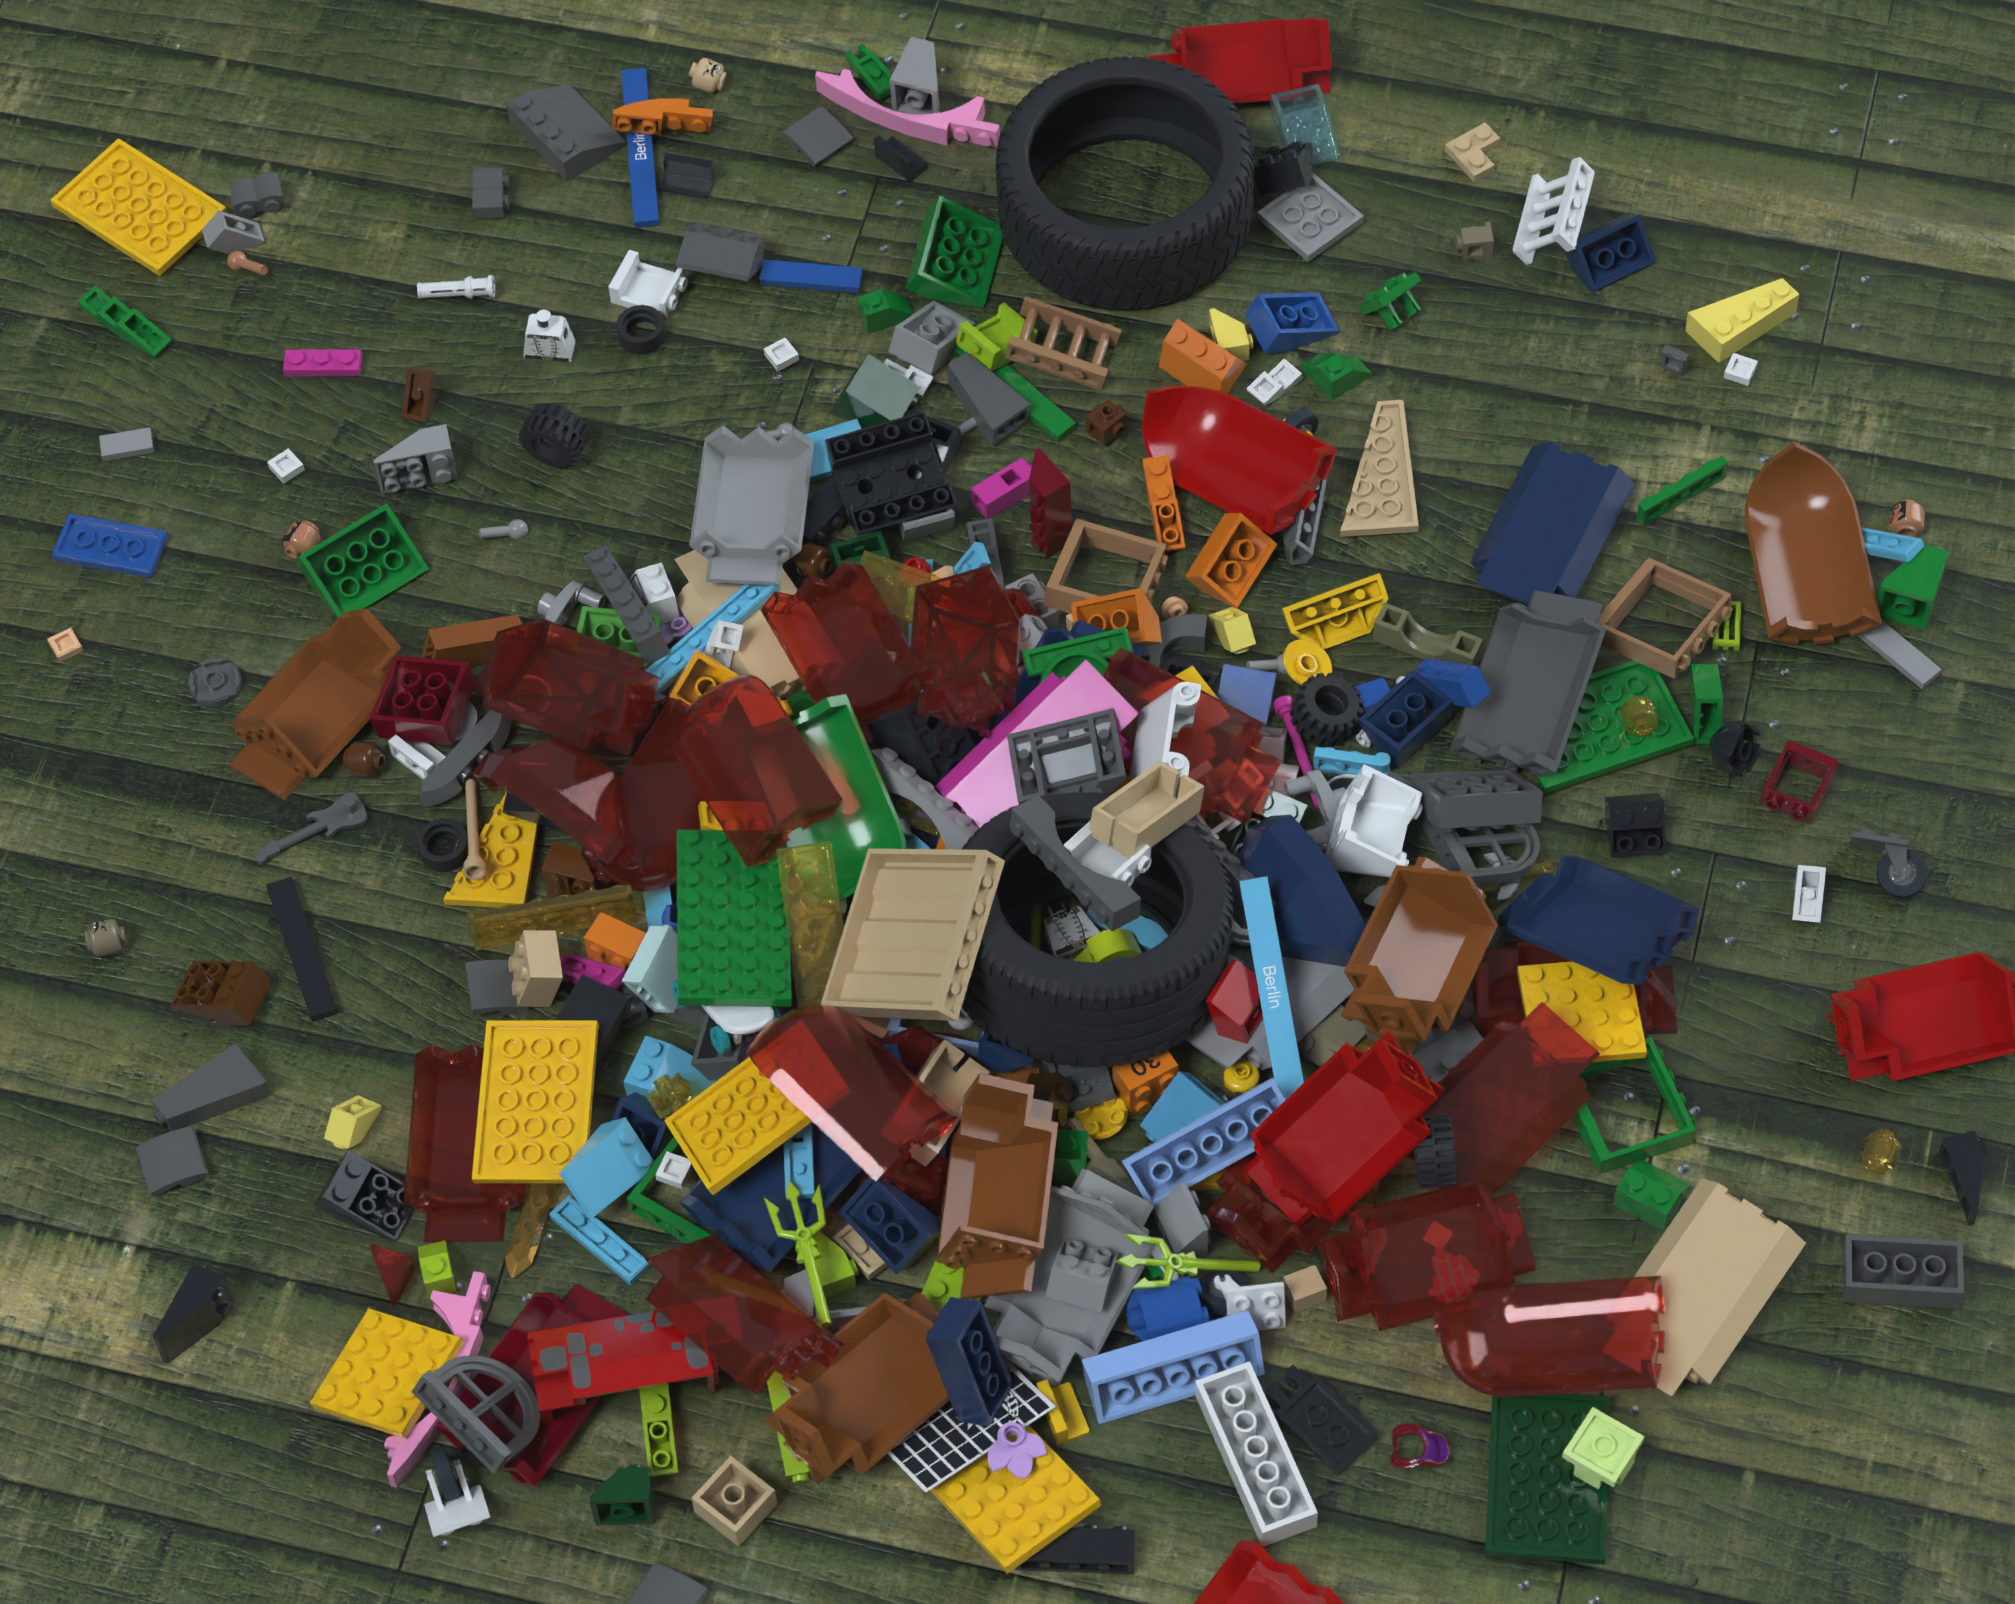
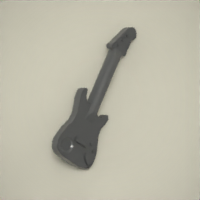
(343, 814)

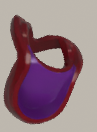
(1435, 1449)

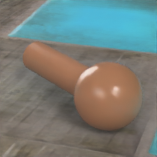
(238, 260)

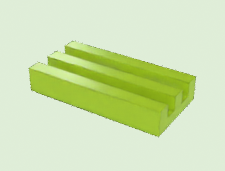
(1725, 642)

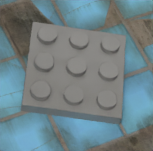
(1310, 218)

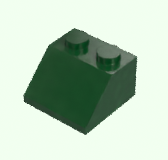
(625, 1498)

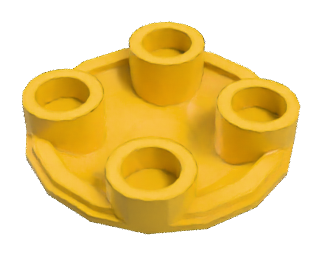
(1103, 1118)

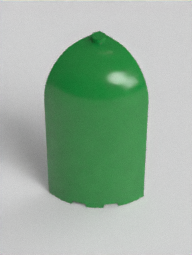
(866, 812)

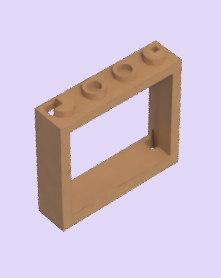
(1107, 539)
(1676, 582)

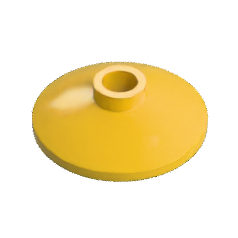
(1304, 659)

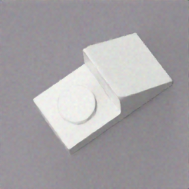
(1808, 893)

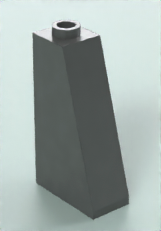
(987, 398)
(211, 1090)

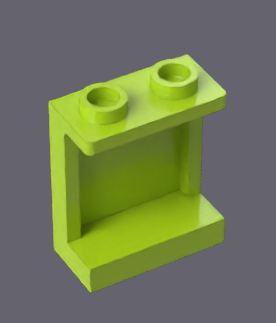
(990, 339)

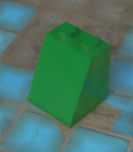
(1912, 588)

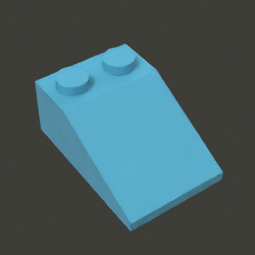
(662, 1058)
(606, 1166)

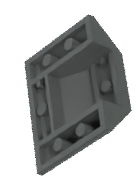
(1068, 757)

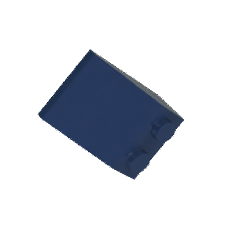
(891, 1223)

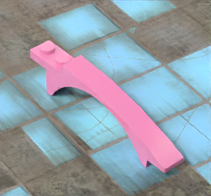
(959, 123)
(464, 1319)

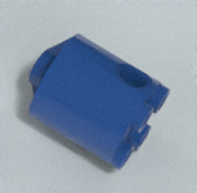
(1166, 1309)

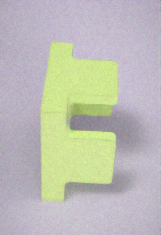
(1602, 1450)

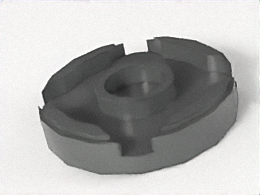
(215, 682)

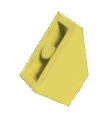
(1230, 334)
(1233, 629)
(351, 1121)

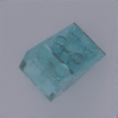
(1305, 118)

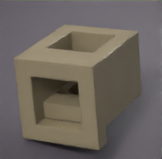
(1475, 242)

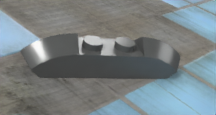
(1301, 534)
(457, 766)

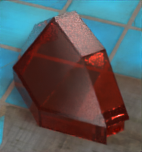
(568, 790)

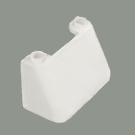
(1159, 723)
(1372, 824)

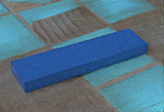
(811, 276)

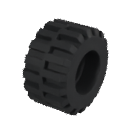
(554, 435)
(1319, 725)
(1436, 1154)

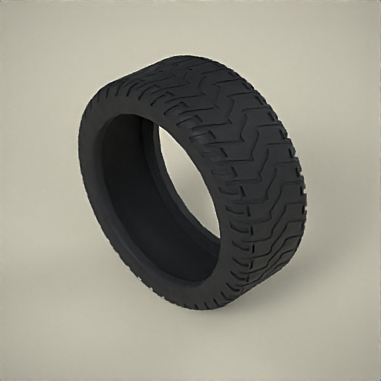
(1125, 101)

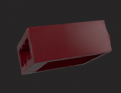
(1807, 761)

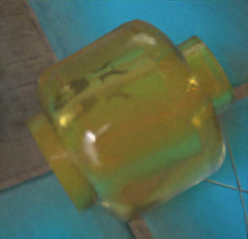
(1639, 716)
(1881, 1151)

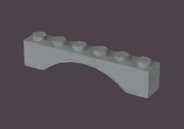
(902, 780)

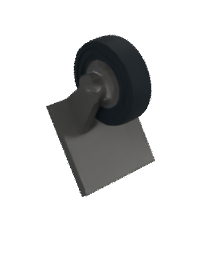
(1900, 870)

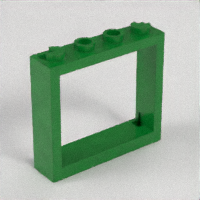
(1673, 1099)
(657, 1214)

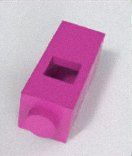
(1002, 489)

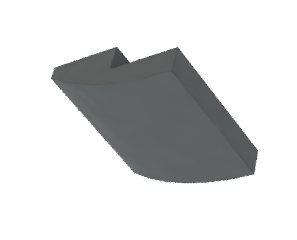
(817, 136)
(491, 987)
(1088, 1085)
(172, 1160)
(668, 1586)

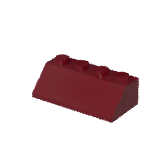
(1049, 505)

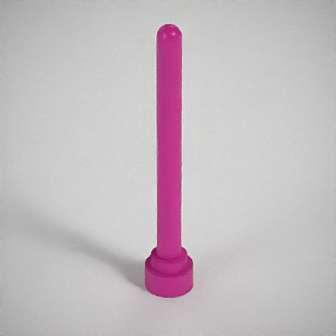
(1282, 708)

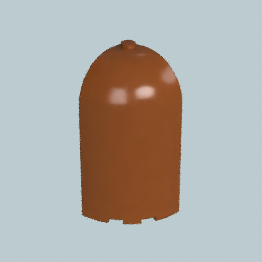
(1808, 550)

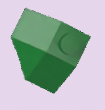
(1335, 373)

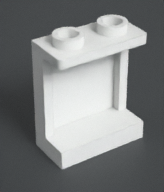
(646, 285)
(1105, 859)

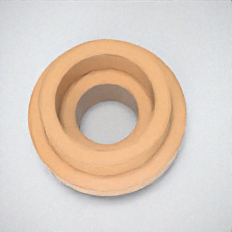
(1174, 607)

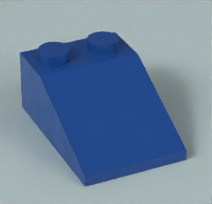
(1290, 320)

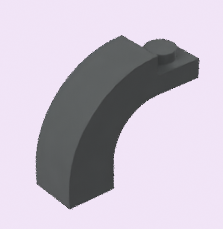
(1178, 635)

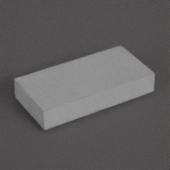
(126, 444)

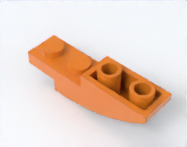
(654, 114)
(1163, 503)

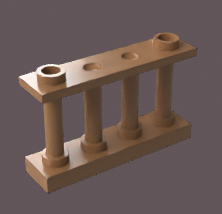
(1055, 362)

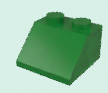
(1650, 1193)

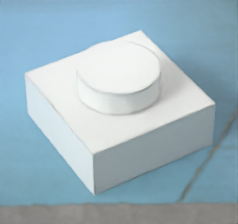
(781, 354)
(1740, 369)
(285, 466)
(674, 1170)

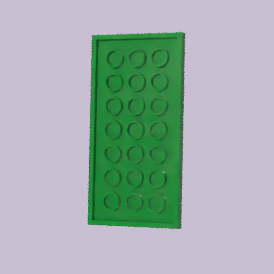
(729, 926)

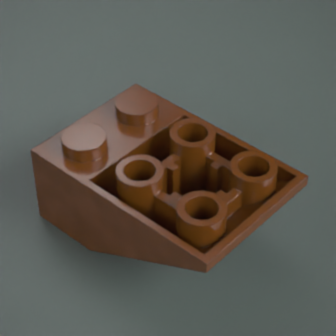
(222, 991)

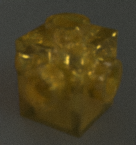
(669, 1094)

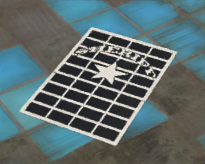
(946, 1446)

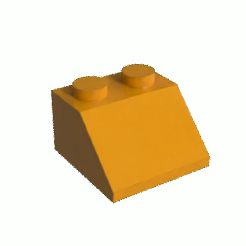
(698, 676)

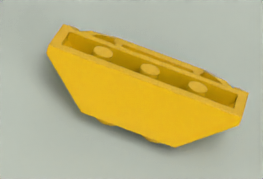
(1338, 613)

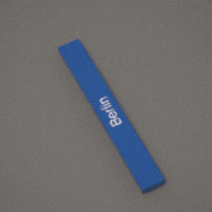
(640, 155)

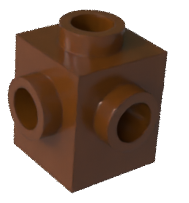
(1106, 422)

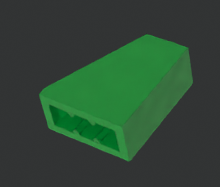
(1705, 701)

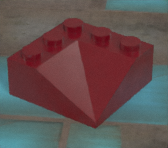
(423, 699)

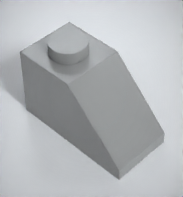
(231, 233)

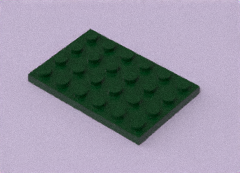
(1533, 1496)

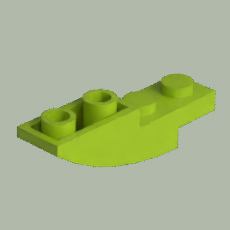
(659, 1430)

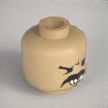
(707, 75)

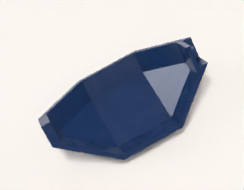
(1313, 907)

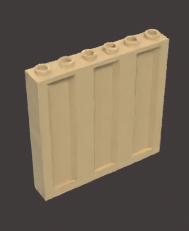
(913, 933)

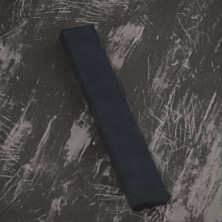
(302, 949)

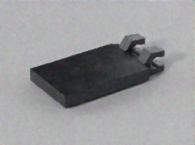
(1321, 1420)

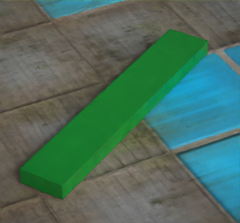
(1042, 410)

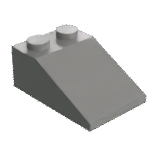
(927, 337)

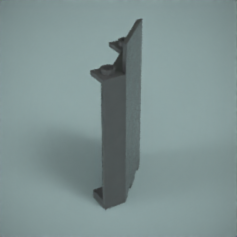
(1536, 679)

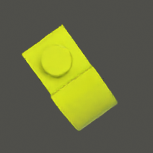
(1109, 946)

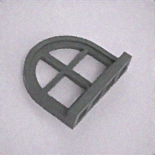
(1454, 856)
(465, 1422)

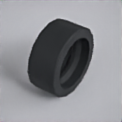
(636, 314)
(438, 828)

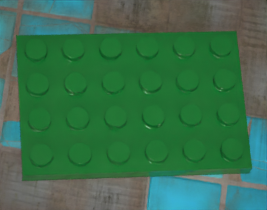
(1598, 734)

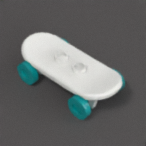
(734, 1020)

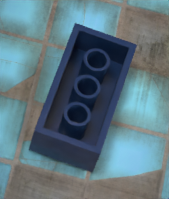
(969, 1361)

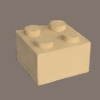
(536, 968)
(734, 1501)

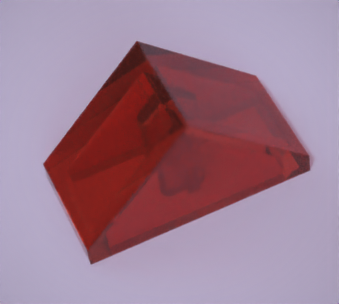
(394, 1270)

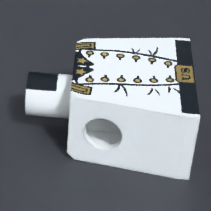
(548, 338)
(1067, 931)

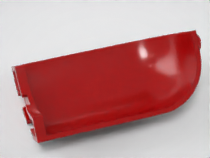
(1235, 454)

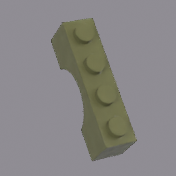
(1400, 631)

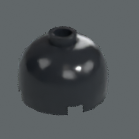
(1735, 747)

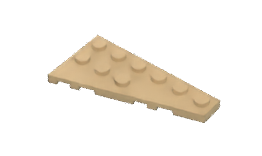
(1384, 484)

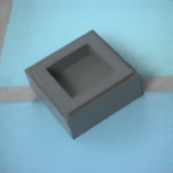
(1674, 360)

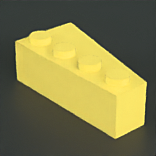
(1741, 319)

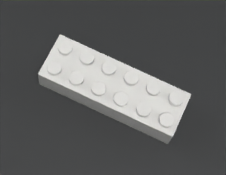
(1256, 1454)

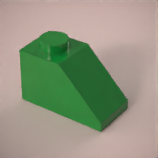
(882, 310)

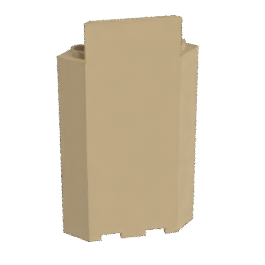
(758, 648)
(1716, 1275)

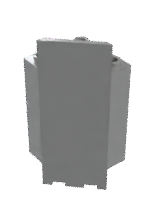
(1048, 1333)

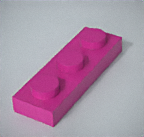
(322, 362)
(575, 966)

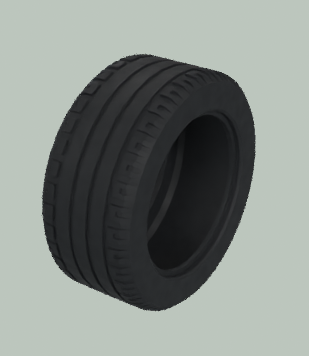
(1108, 1009)

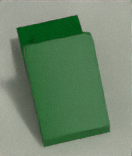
(1070, 1156)

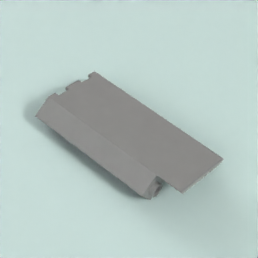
(751, 504)
(1313, 993)

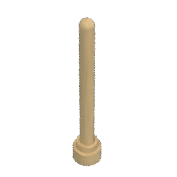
(474, 865)

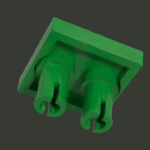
(1393, 288)

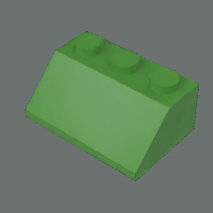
(607, 628)

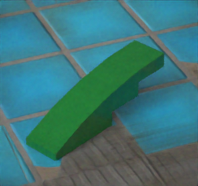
(123, 322)

